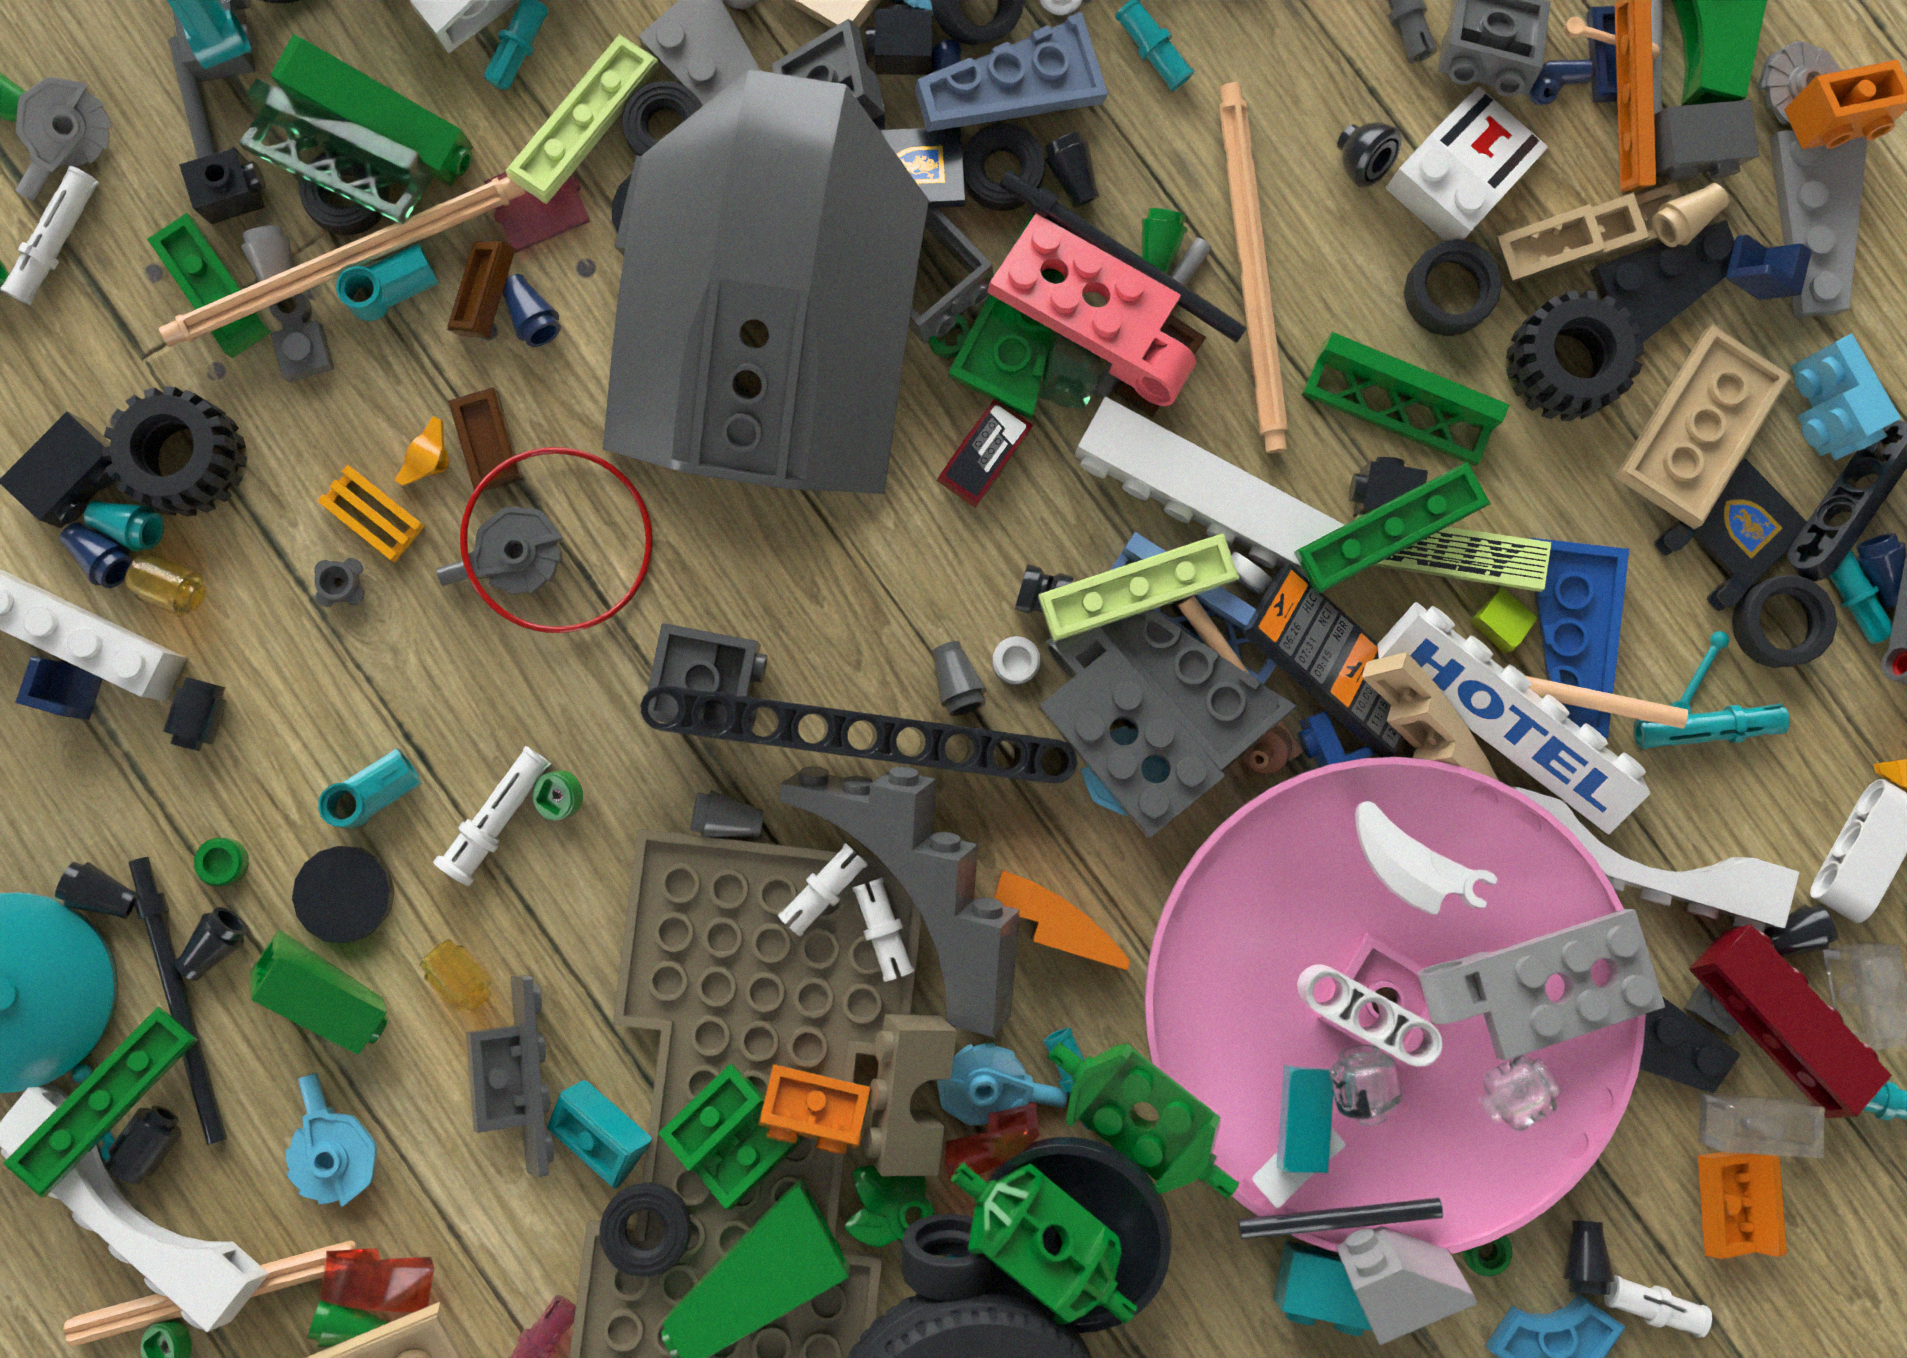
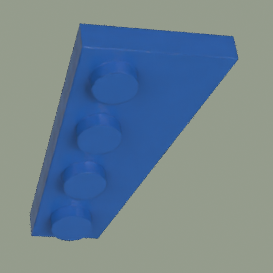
(1583, 620)

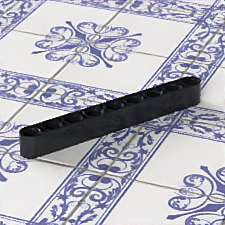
(885, 730)

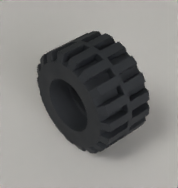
(1600, 330)
(143, 431)

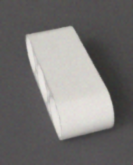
(1865, 853)
(1386, 1031)

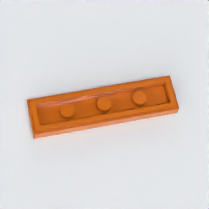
(1635, 94)

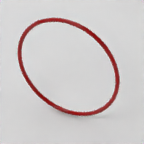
(543, 628)

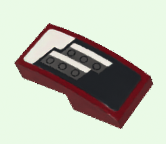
(984, 453)

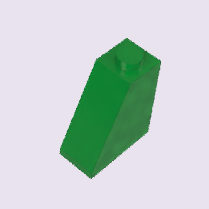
(316, 994)

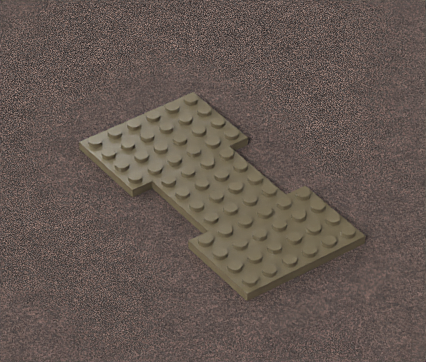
(743, 990)

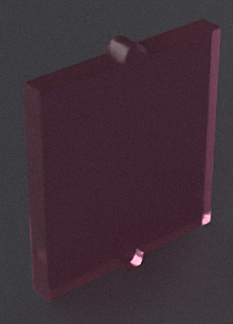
(531, 221)

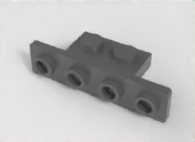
(507, 1077)

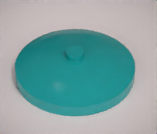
(53, 989)

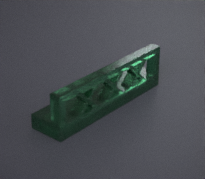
(338, 136)

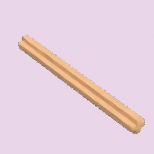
(161, 1308)

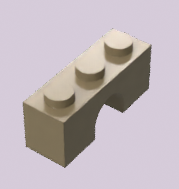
(908, 1054)

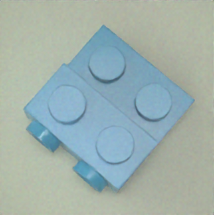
(1845, 400)

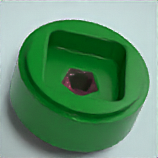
(557, 795)
(166, 1340)

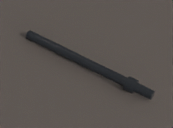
(1047, 205)
(151, 907)

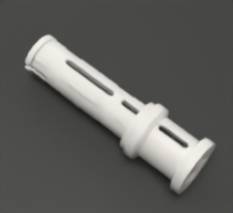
(480, 834)

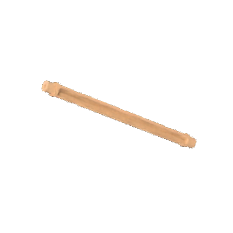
(333, 263)
(1253, 268)

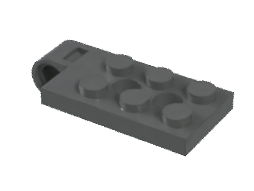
(1111, 689)

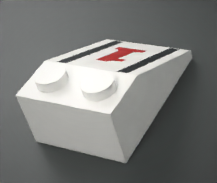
(1465, 166)

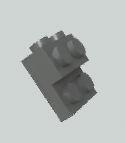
(1496, 43)
(840, 59)
(705, 663)

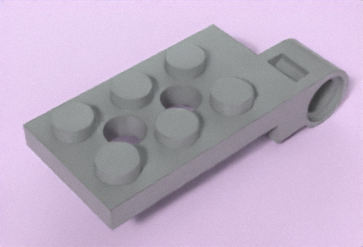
(1512, 983)

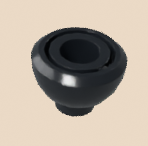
(1369, 151)

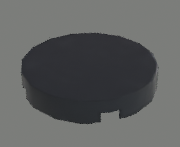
(342, 894)

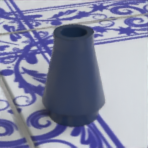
(530, 313)
(97, 556)
(1883, 565)

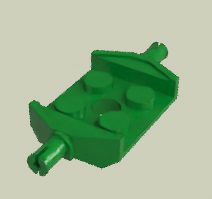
(1169, 1149)
(1010, 1231)

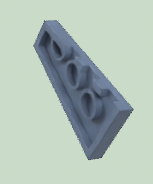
(1031, 77)

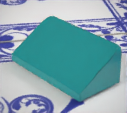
(1305, 1120)
(598, 1132)

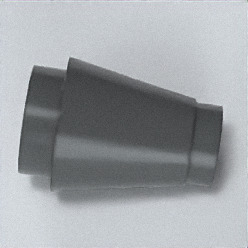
(957, 680)
(725, 817)

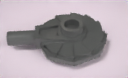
(513, 550)

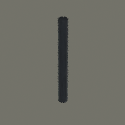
(1340, 1218)

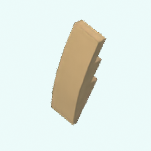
(1583, 234)
(1424, 714)

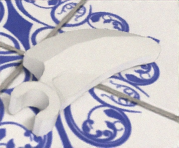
(1411, 868)

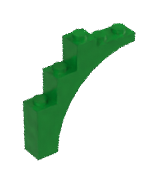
(1718, 47)

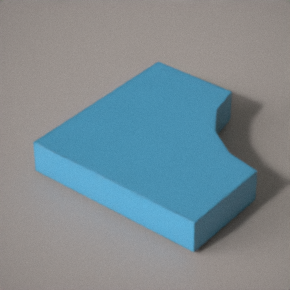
(1570, 1332)

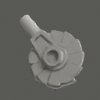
(1790, 71)
(59, 127)

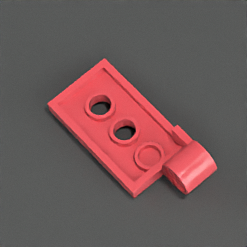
(1121, 331)

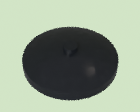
(1121, 1199)

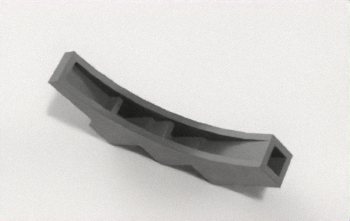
(939, 873)

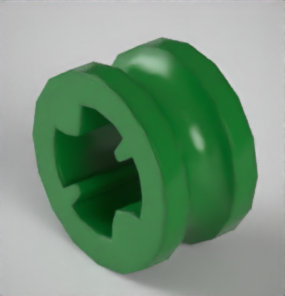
(951, 351)

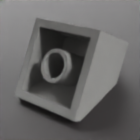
(1402, 1281)

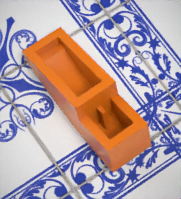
(1058, 921)

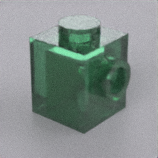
(1069, 373)

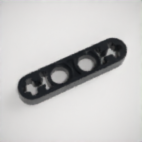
(1845, 498)

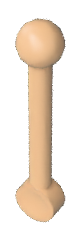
(1575, 27)

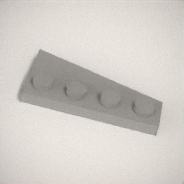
(699, 47)
(1821, 209)

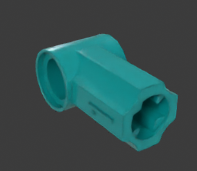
(211, 31)
(392, 279)
(372, 788)

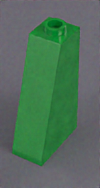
(349, 93)
(762, 1276)

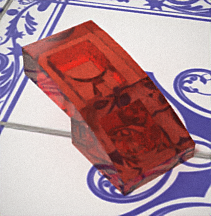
(1007, 1136)
(369, 1283)

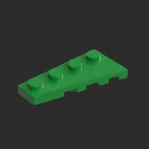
(1006, 352)

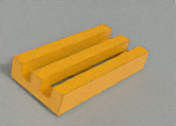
(341, 489)

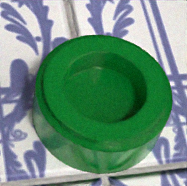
(221, 862)

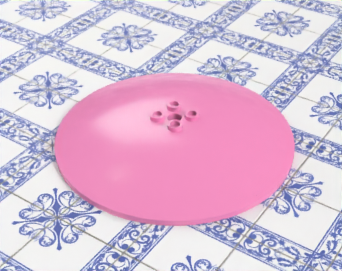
(1294, 891)

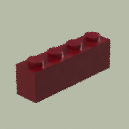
(1790, 1022)

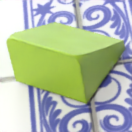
(1504, 620)

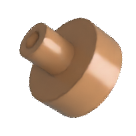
(1269, 752)

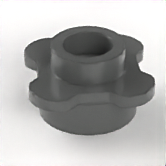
(326, 575)

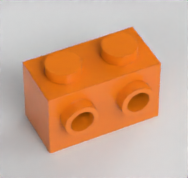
(1849, 105)

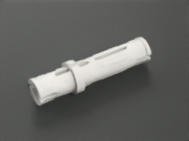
(49, 236)

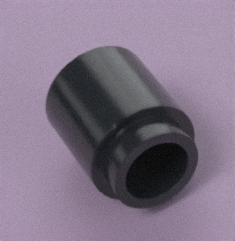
(195, 714)
(143, 1144)

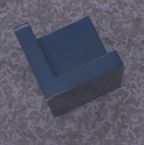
(1768, 271)
(59, 688)

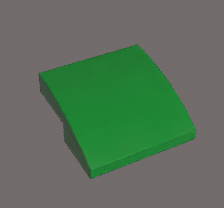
(722, 1139)

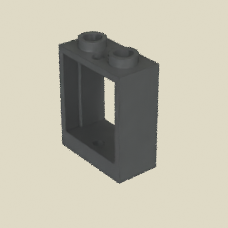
(970, 291)

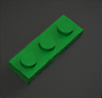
(205, 280)

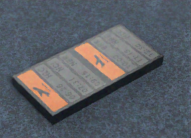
(1323, 655)

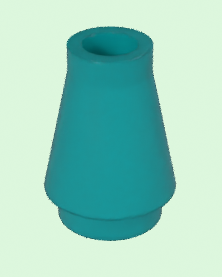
(128, 524)

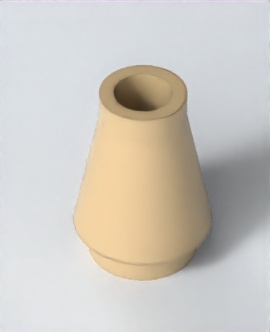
(1686, 216)

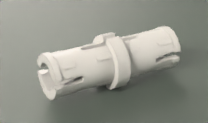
(822, 890)
(883, 929)
(1659, 1307)

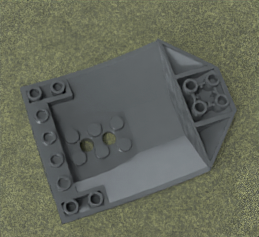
(785, 215)

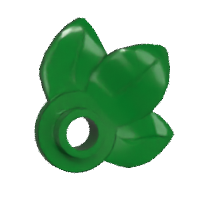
(885, 1206)

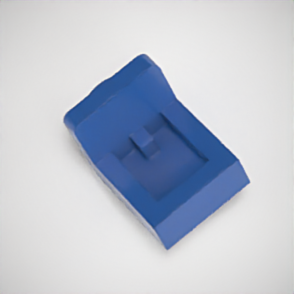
(1321, 742)

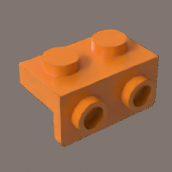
(814, 1109)
(1741, 1204)

